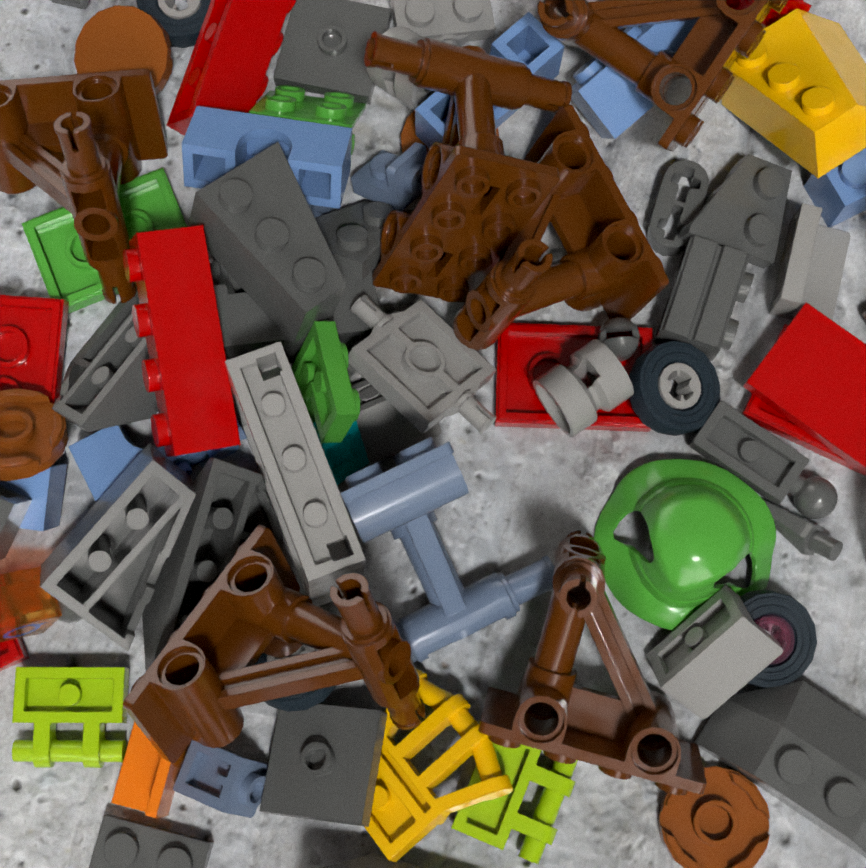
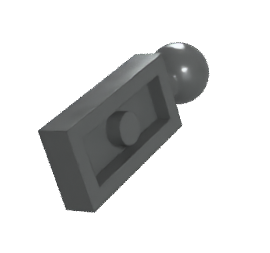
(762, 462)

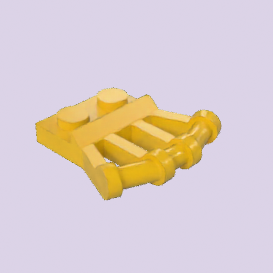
(405, 799)

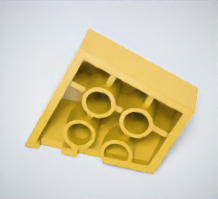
(803, 91)

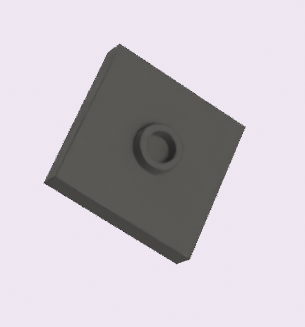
(328, 46)
(325, 764)

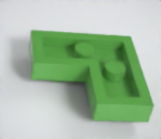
(325, 382)

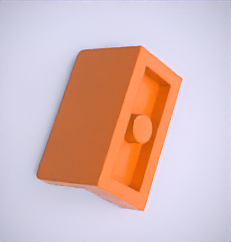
(146, 777)

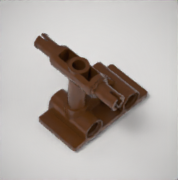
(702, 57)
(78, 145)
(471, 191)
(606, 249)
(254, 610)
(572, 722)

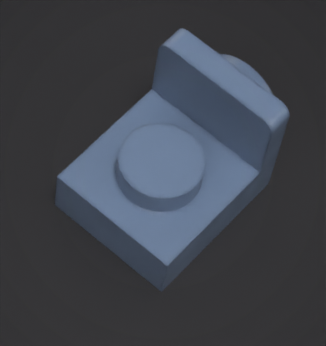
(392, 177)
(222, 779)

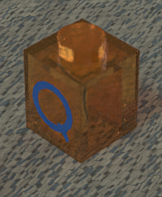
(25, 605)

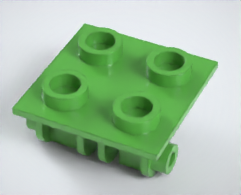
(293, 104)

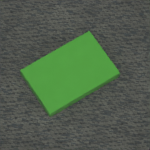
(146, 206)

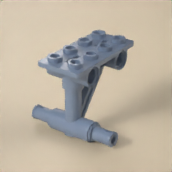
(405, 505)

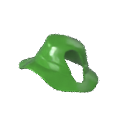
(699, 531)

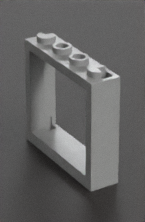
(294, 470)

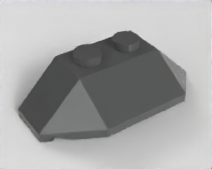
(106, 377)
(221, 518)
(799, 752)

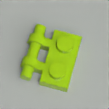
(69, 696)
(494, 819)

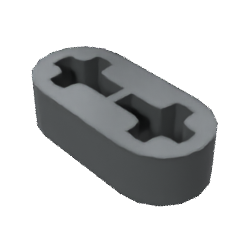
(667, 205)

